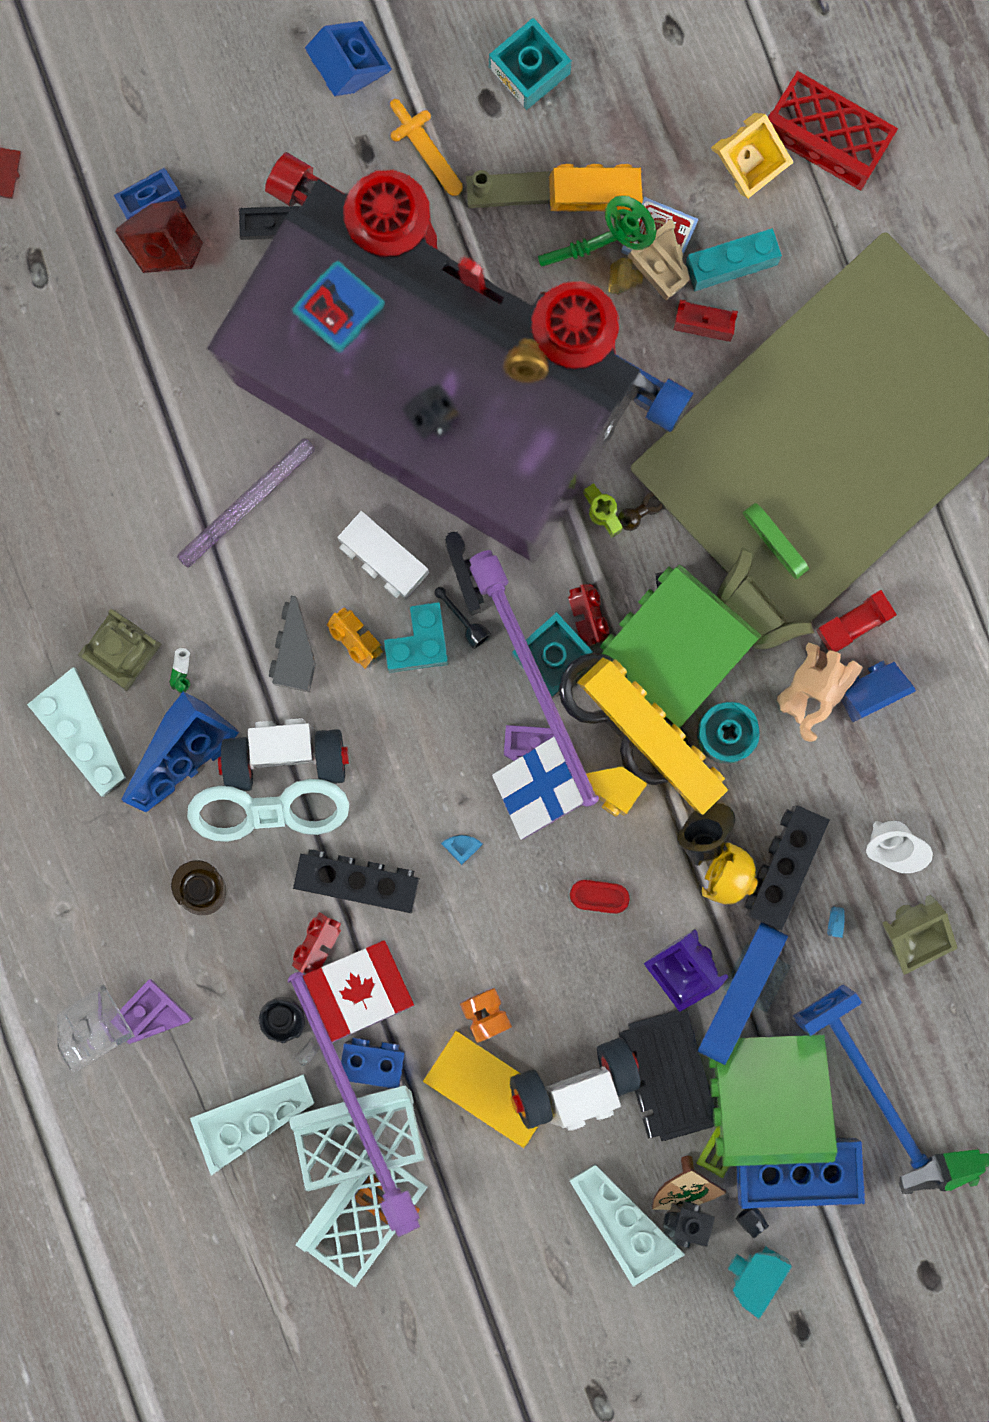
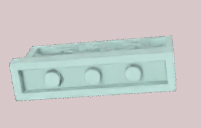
(336, 1116)
(335, 1206)

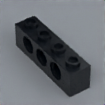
(813, 828)
(309, 880)

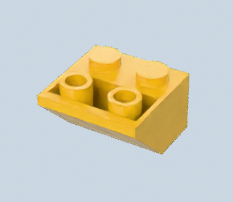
(616, 789)

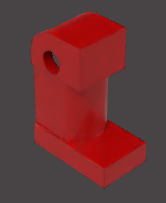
(855, 623)

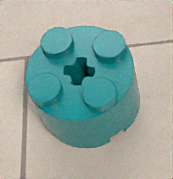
(745, 732)

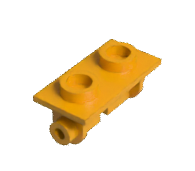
(361, 648)

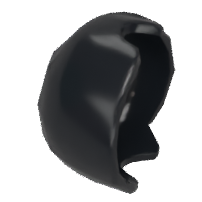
(282, 1019)

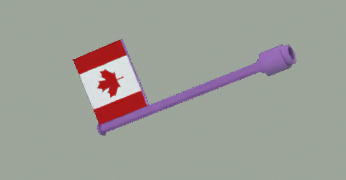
(344, 1001)

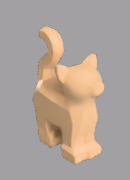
(821, 679)

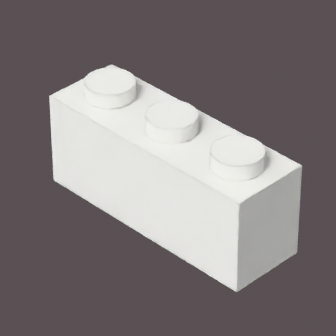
(382, 556)

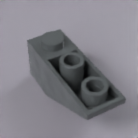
(295, 658)

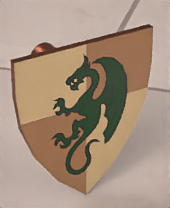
(686, 1186)

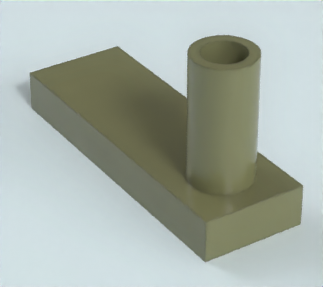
(507, 189)

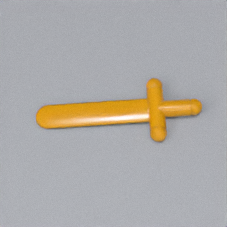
(413, 130)

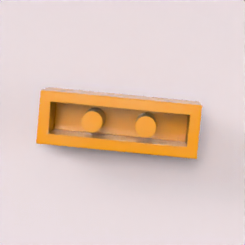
(592, 186)

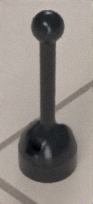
(475, 633)

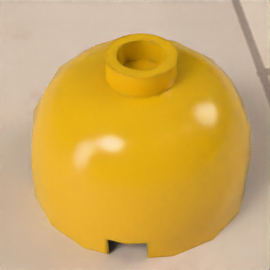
(730, 876)

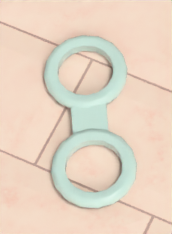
(268, 811)

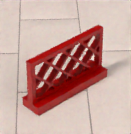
(822, 152)

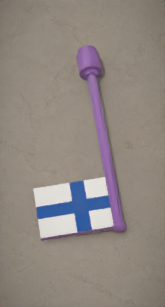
(550, 777)

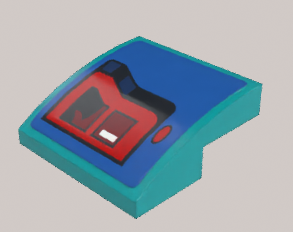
(338, 306)

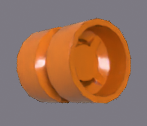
(490, 1025)

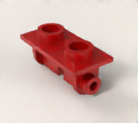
(588, 603)
(319, 932)

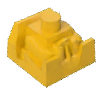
(753, 154)

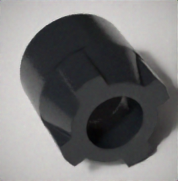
(752, 1221)

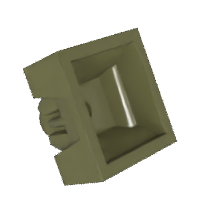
(119, 649)
(920, 934)

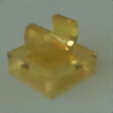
(623, 277)

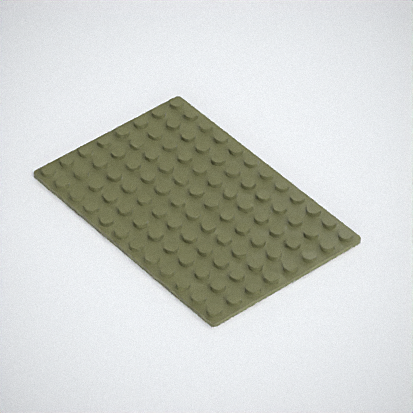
(834, 430)

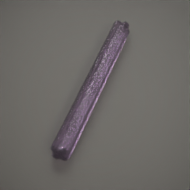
(246, 502)

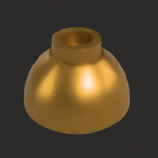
(526, 362)

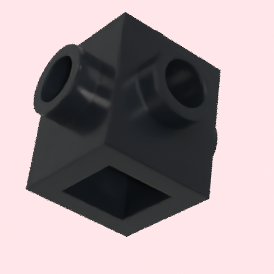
(431, 412)
(688, 1224)

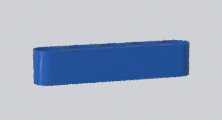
(742, 994)

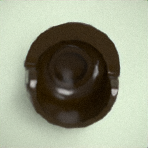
(198, 887)

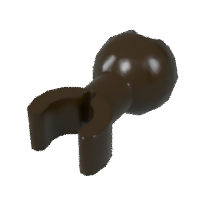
(632, 517)

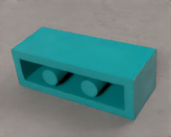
(733, 259)

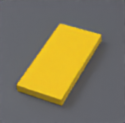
(478, 1085)

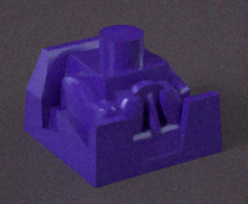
(685, 971)

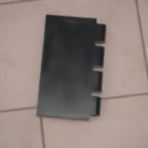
(672, 1076)

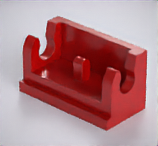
(705, 321)

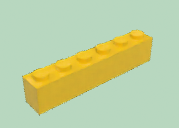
(653, 735)

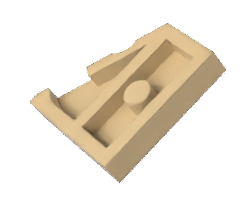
(662, 262)

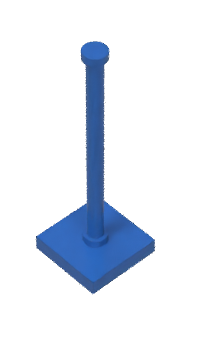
(828, 1012)

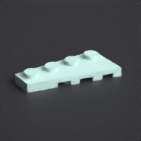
(75, 726)
(239, 1125)
(628, 1231)

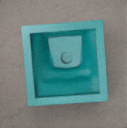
(758, 1278)

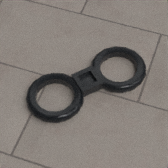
(599, 716)

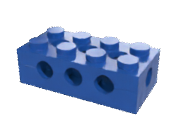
(813, 1189)

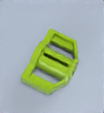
(603, 510)

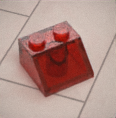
(161, 238)

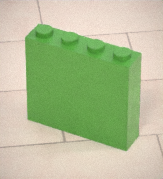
(680, 643)
(774, 1102)

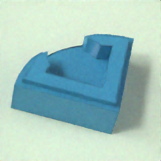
(462, 847)
(836, 922)

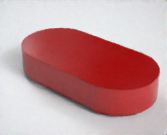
(599, 896)

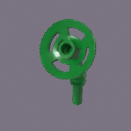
(621, 231)

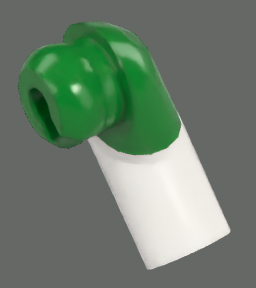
(179, 671)

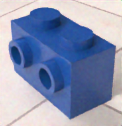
(373, 1064)

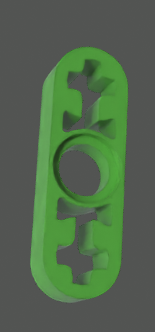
(775, 540)

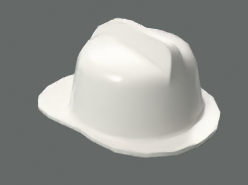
(897, 848)

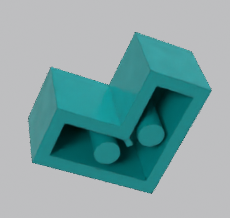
(423, 649)

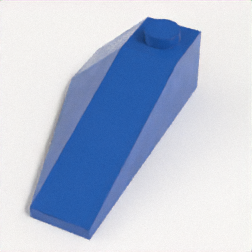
(183, 742)

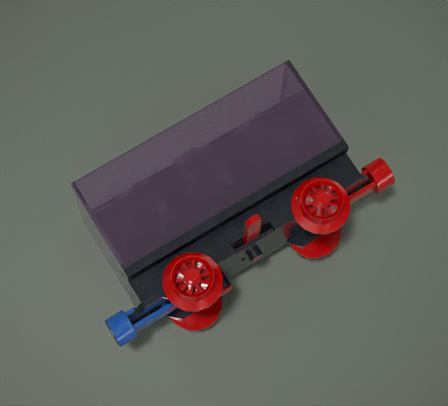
(517, 444)

